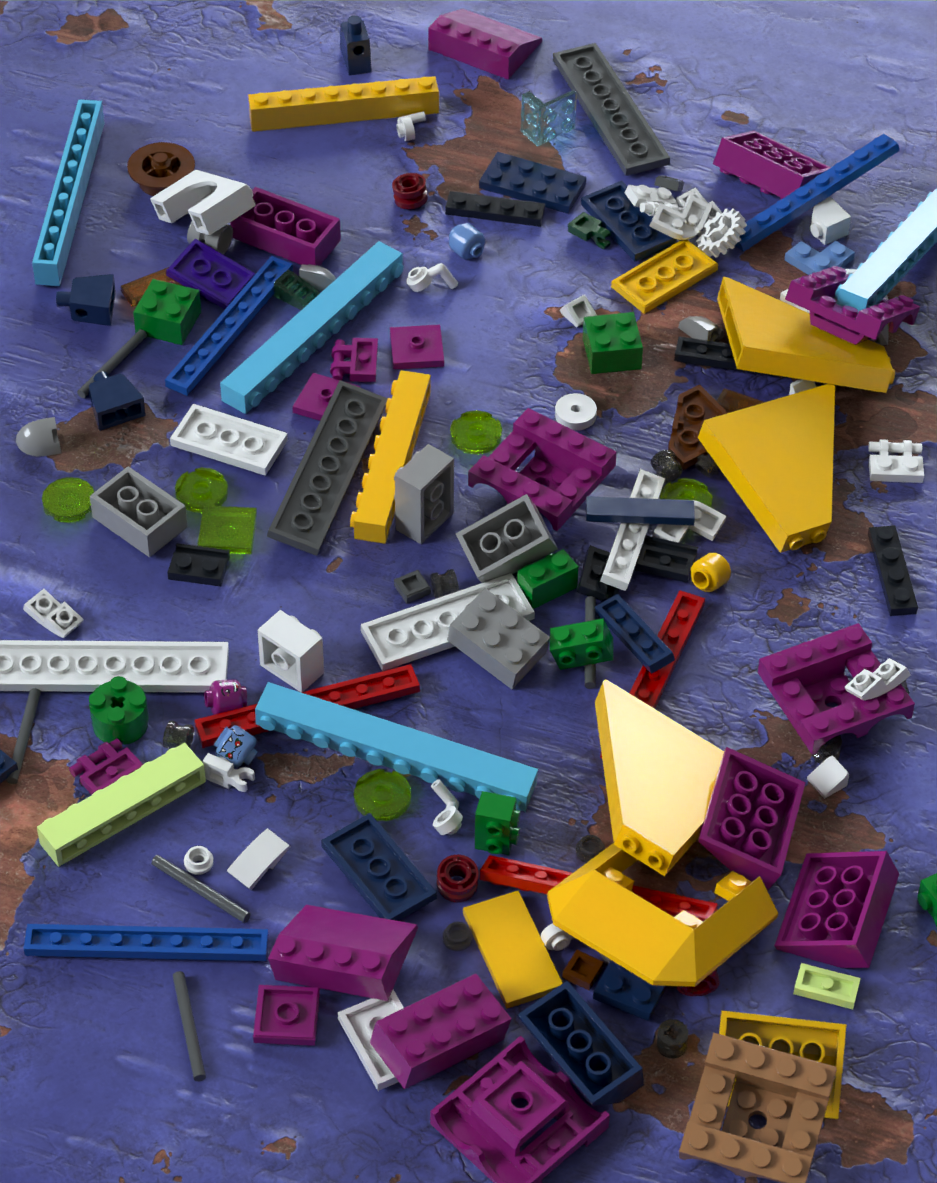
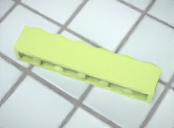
(121, 804)

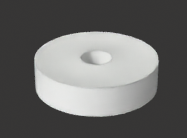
(575, 411)

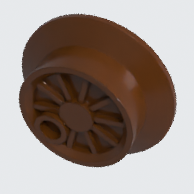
(159, 166)

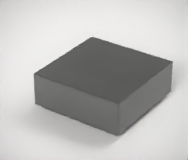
(669, 183)
(412, 586)

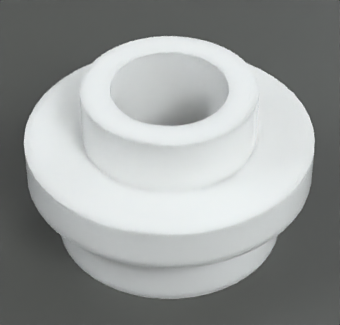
(196, 854)

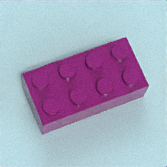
(287, 229)
(440, 1031)

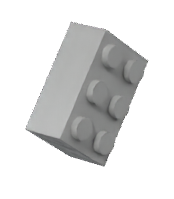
(424, 493)
(138, 511)
(506, 540)
(498, 638)

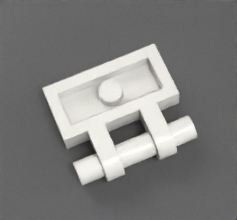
(650, 198)
(896, 468)

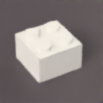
(291, 651)

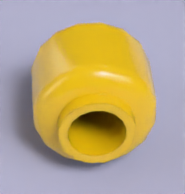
(710, 572)

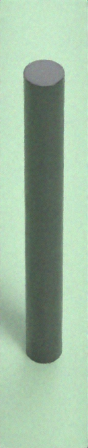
(115, 360)
(590, 669)
(24, 733)
(201, 889)
(189, 1026)

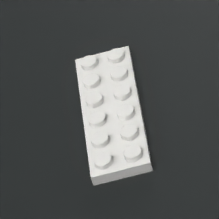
(425, 627)

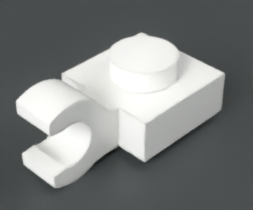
(223, 773)

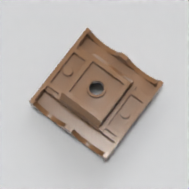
(770, 1083)

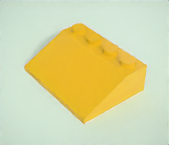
(799, 1037)

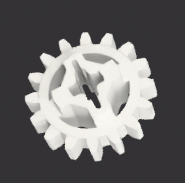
(721, 232)

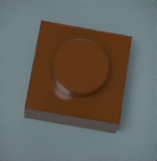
(582, 970)

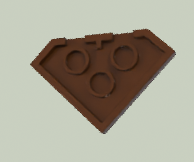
(692, 409)

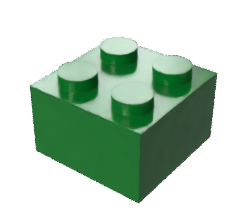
(167, 311)
(612, 343)

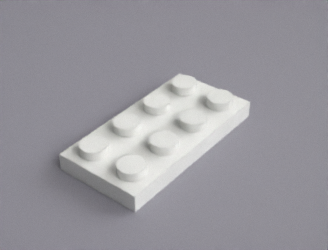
(229, 439)

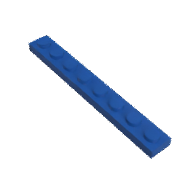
(817, 190)
(226, 327)
(146, 942)

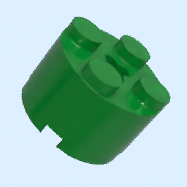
(119, 711)

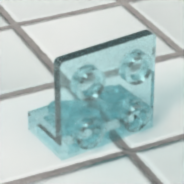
(547, 120)

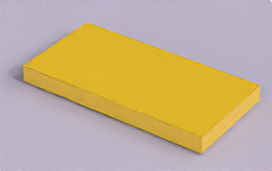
(664, 275)
(512, 949)

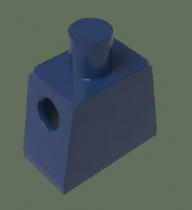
(354, 35)
(90, 299)
(115, 400)

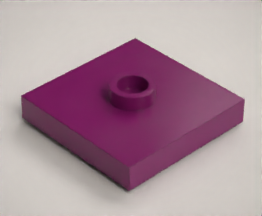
(416, 347)
(315, 396)
(286, 1015)

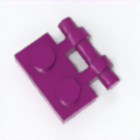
(363, 359)
(108, 771)

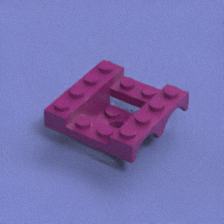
(817, 295)
(562, 461)
(814, 675)
(491, 1129)

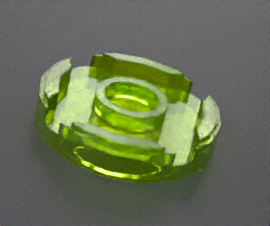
(476, 432)
(201, 489)
(687, 490)
(67, 499)
(382, 794)

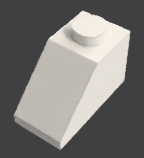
(829, 221)

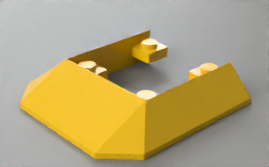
(659, 948)

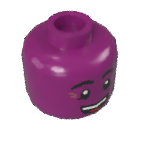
(225, 696)

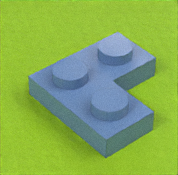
(812, 261)

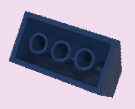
(583, 1046)

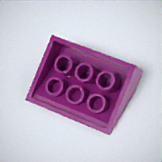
(481, 42)
(766, 163)
(751, 817)
(839, 907)
(342, 952)

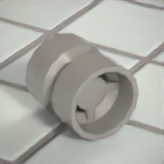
(218, 240)

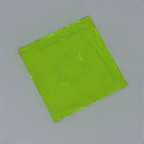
(228, 528)

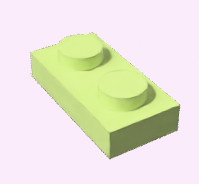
(826, 986)

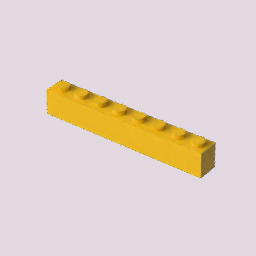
(343, 103)
(392, 451)

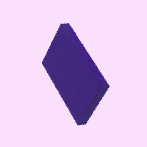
(210, 272)

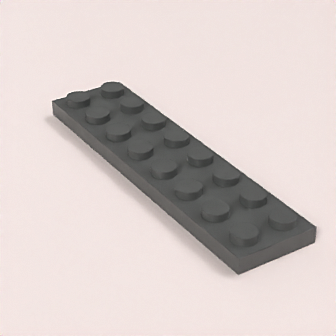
(611, 109)
(327, 468)

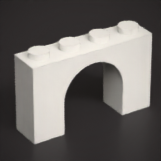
(207, 199)

